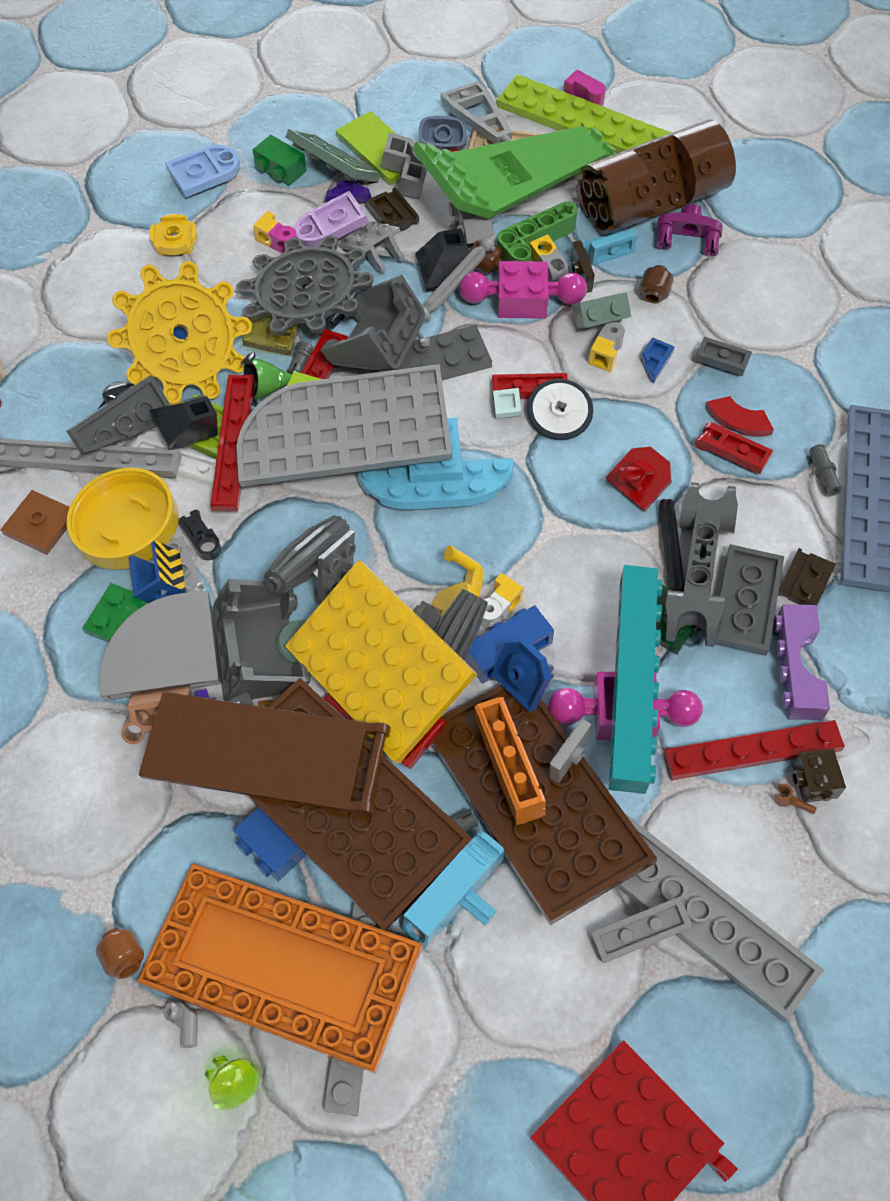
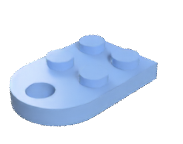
(203, 168)

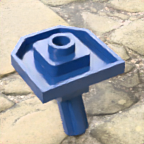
(523, 672)

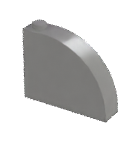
(162, 648)

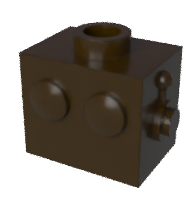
(818, 775)

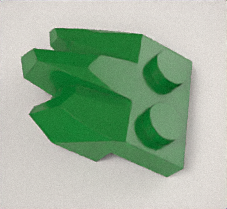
(111, 612)

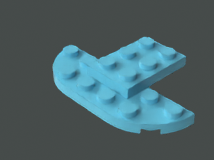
(438, 482)

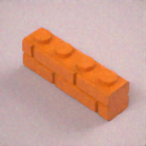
(510, 761)

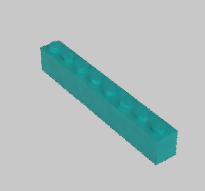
(634, 681)

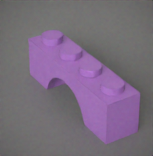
(804, 694)

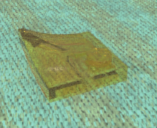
(264, 339)

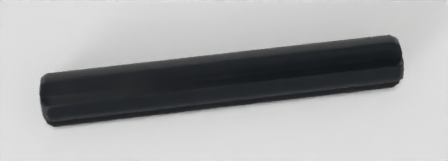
(671, 545)

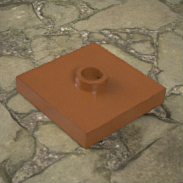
(37, 522)

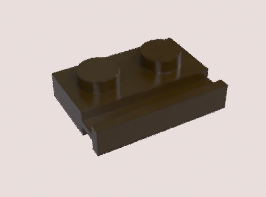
(392, 209)
(806, 578)

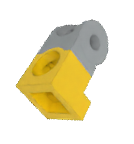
(549, 253)
(606, 346)

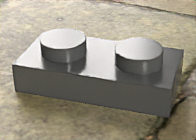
(723, 356)

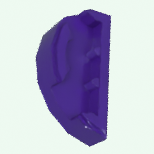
(359, 192)

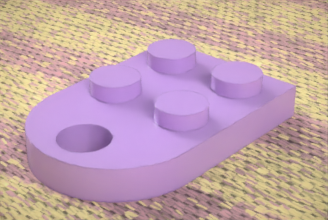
(332, 218)

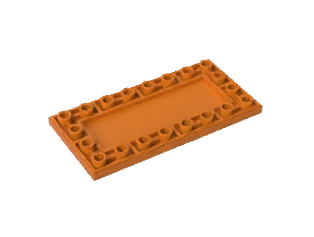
(282, 966)

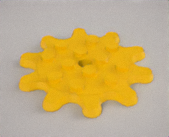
(186, 305)

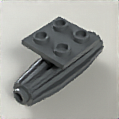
(320, 552)
(459, 623)

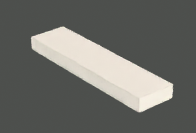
(192, 465)

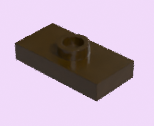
(581, 264)

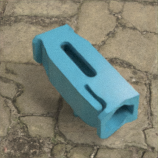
(456, 890)

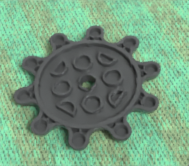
(281, 279)

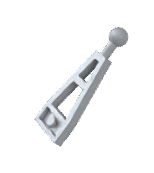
(473, 94)

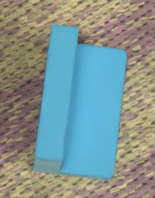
(610, 246)

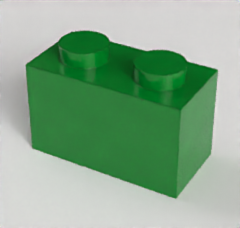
(279, 160)

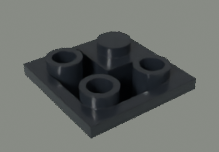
(441, 257)
(186, 421)

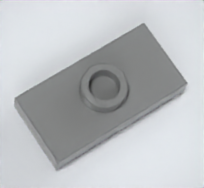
(571, 751)

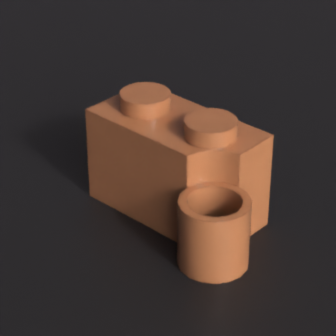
(143, 710)

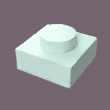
(507, 403)

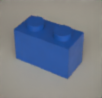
(268, 844)

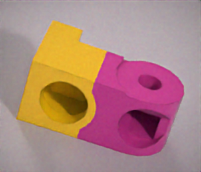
(272, 232)

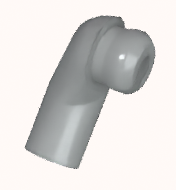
(185, 1020)

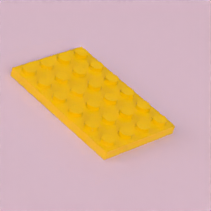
(380, 659)

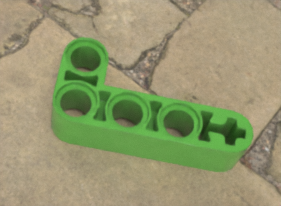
(555, 222)

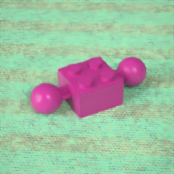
(523, 289)
(569, 706)

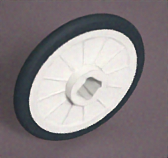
(558, 424)

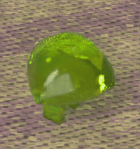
(232, 1082)

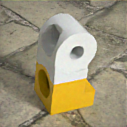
(502, 602)

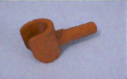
(790, 799)

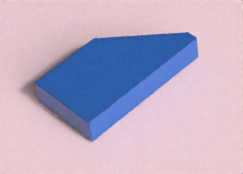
(656, 357)

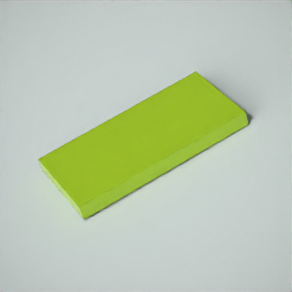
(367, 139)

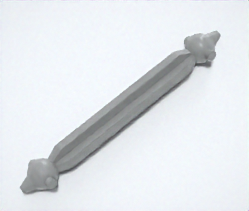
(453, 280)

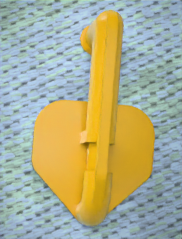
(472, 582)

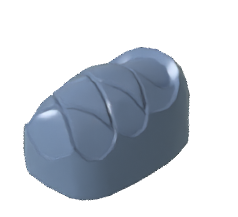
(443, 132)

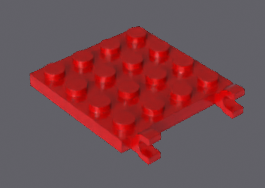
(629, 1135)

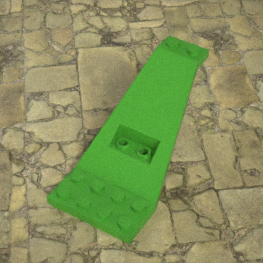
(509, 172)

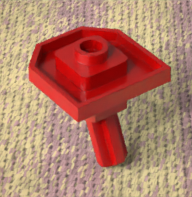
(641, 476)

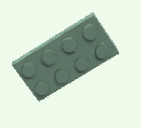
(335, 157)

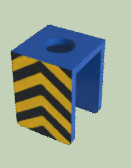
(164, 574)

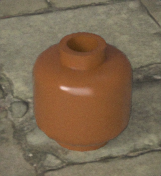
(120, 953)

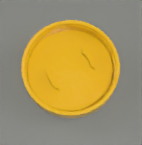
(122, 517)

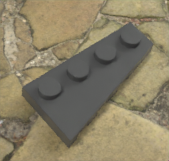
(120, 417)

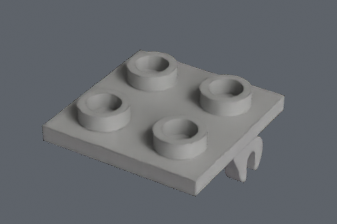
(371, 235)

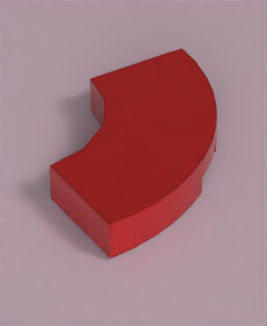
(733, 415)

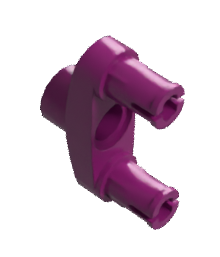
(689, 223)

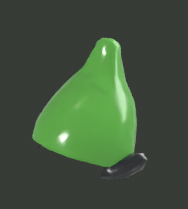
(266, 375)

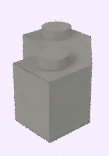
(400, 158)
(472, 225)

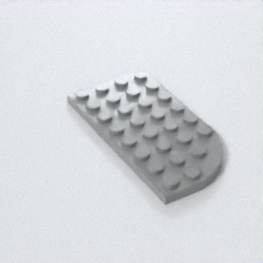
(345, 426)

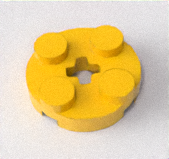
(162, 237)

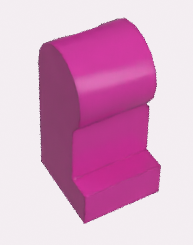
(585, 87)

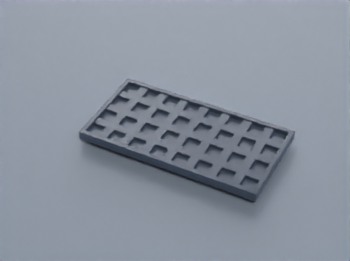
(867, 500)

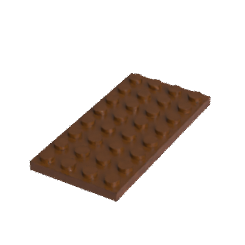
(584, 838)
(373, 859)

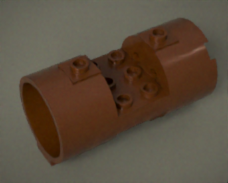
(656, 176)

